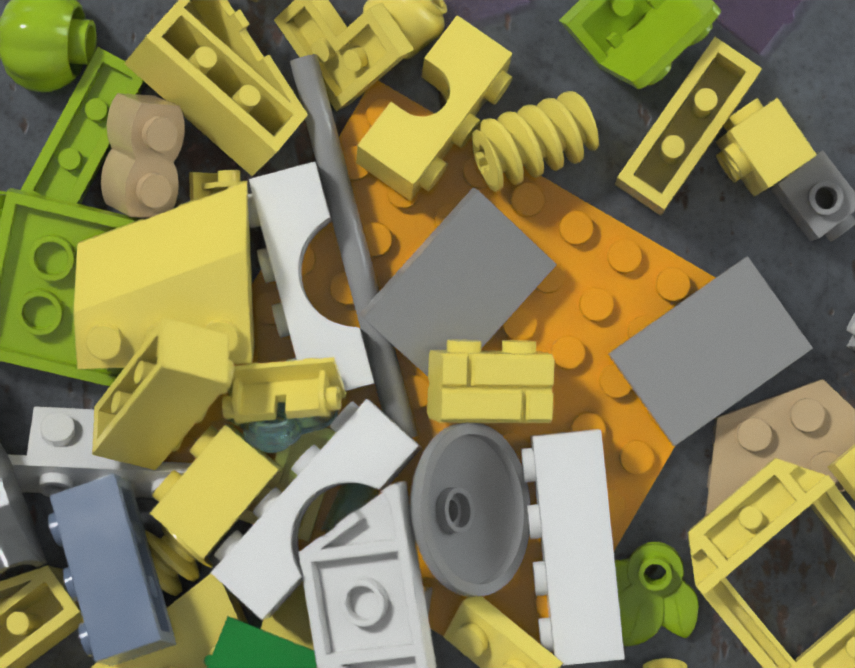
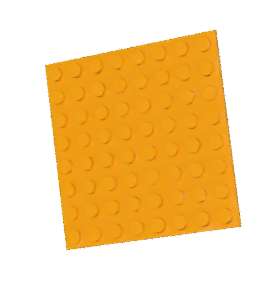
(591, 302)

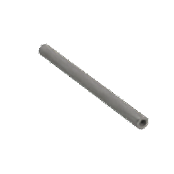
(350, 237)

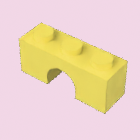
(409, 148)

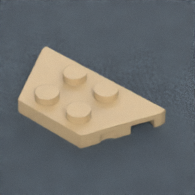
(797, 426)

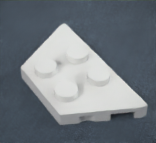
(368, 589)

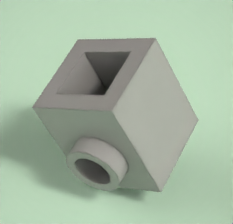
(818, 198)

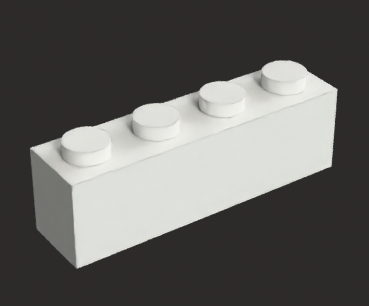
(575, 545)

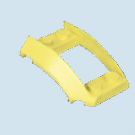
(743, 526)

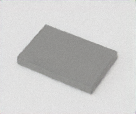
(458, 282)
(710, 351)

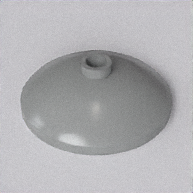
(470, 509)

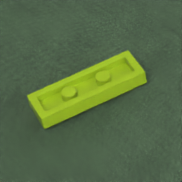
(80, 135)

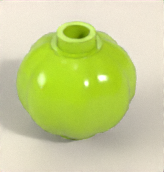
(45, 42)

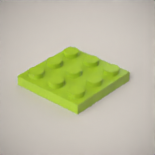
(39, 281)

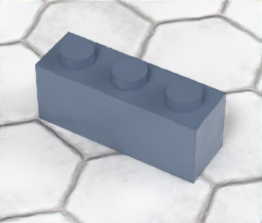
(110, 571)

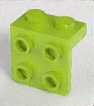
(638, 36)

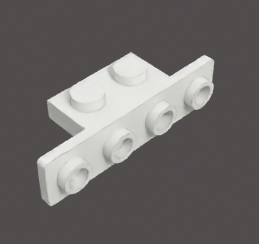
(62, 456)

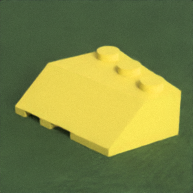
(173, 266)

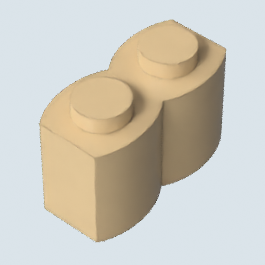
(140, 167)

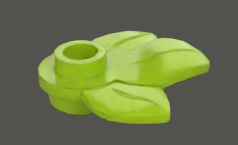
(654, 603)

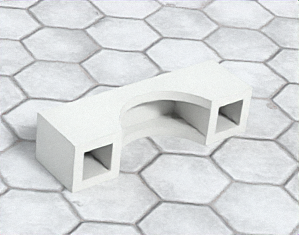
(291, 212)
(265, 561)

